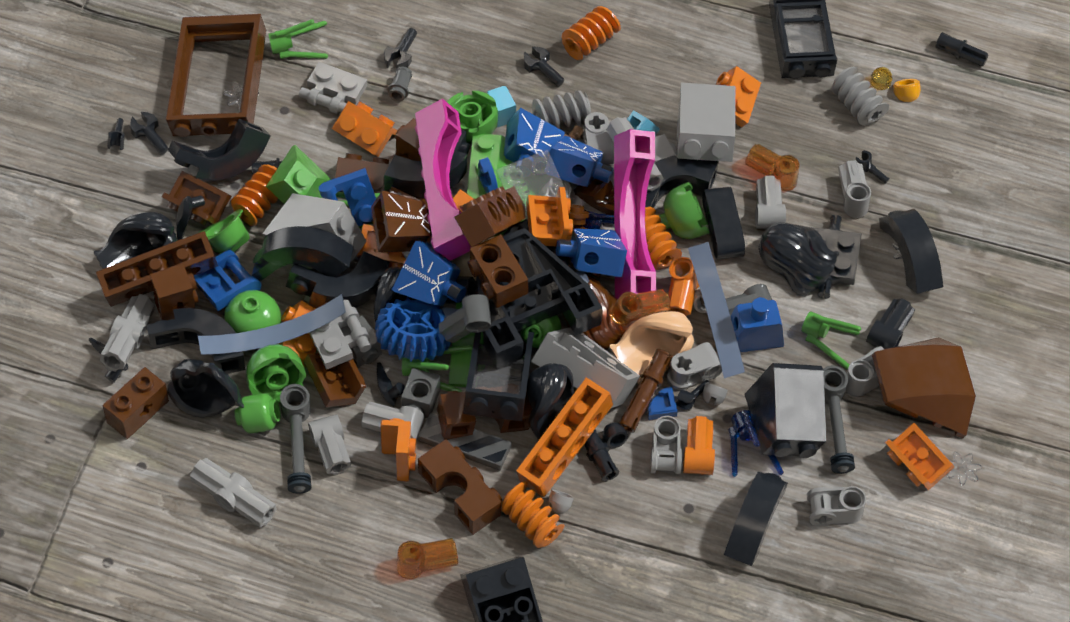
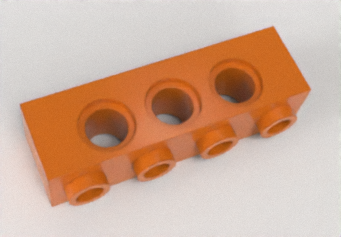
(565, 437)

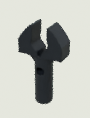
(401, 51)
(542, 65)
(149, 131)

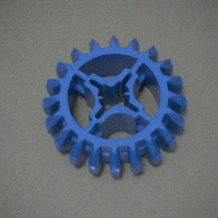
(411, 330)

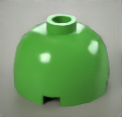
(476, 113)
(684, 213)
(252, 311)
(274, 369)

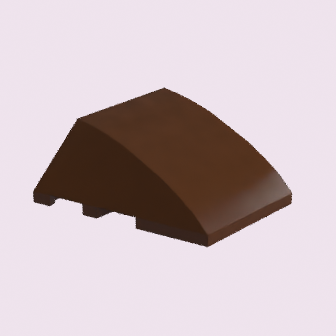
(928, 381)

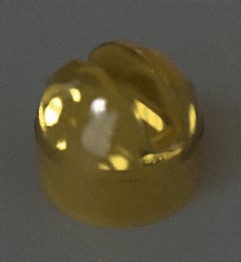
(881, 78)

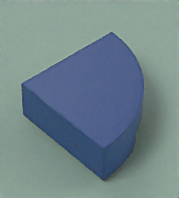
(486, 175)
(663, 405)

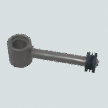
(841, 461)
(298, 481)

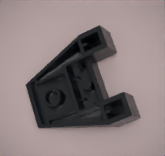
(551, 291)

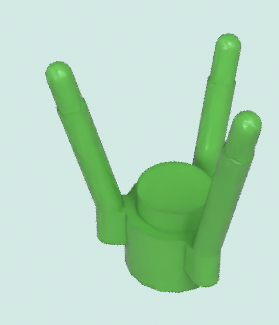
(281, 40)
(818, 326)
(426, 365)

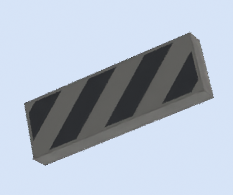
(477, 447)

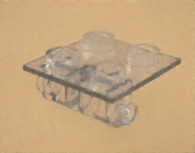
(532, 176)

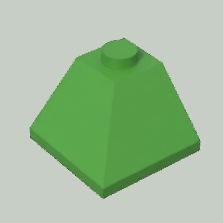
(297, 175)

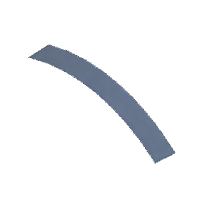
(717, 310)
(273, 334)

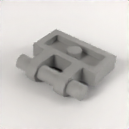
(335, 83)
(331, 342)

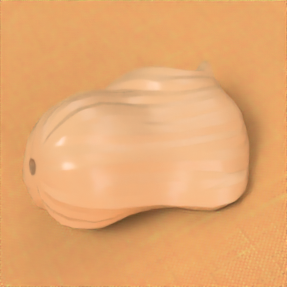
(656, 331)

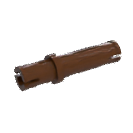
(647, 386)

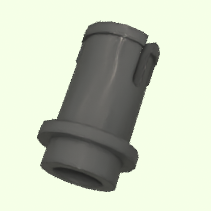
(399, 88)

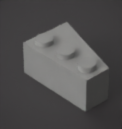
(587, 360)

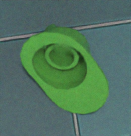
(227, 233)

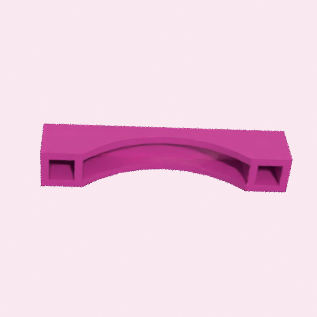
(438, 134)
(632, 169)

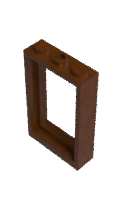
(215, 29)

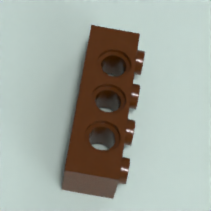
(491, 214)
(133, 275)

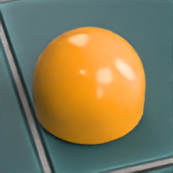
(907, 89)

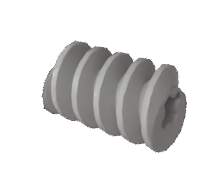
(859, 97)
(562, 109)

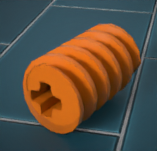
(590, 32)
(255, 196)
(659, 242)
(530, 517)

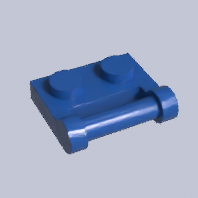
(357, 193)
(218, 285)

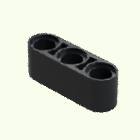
(723, 223)

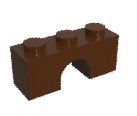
(456, 424)
(447, 467)

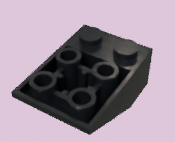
(501, 592)

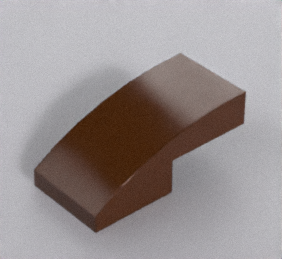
(598, 195)

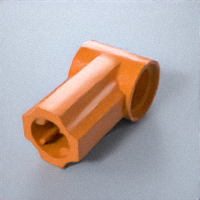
(682, 287)
(698, 453)

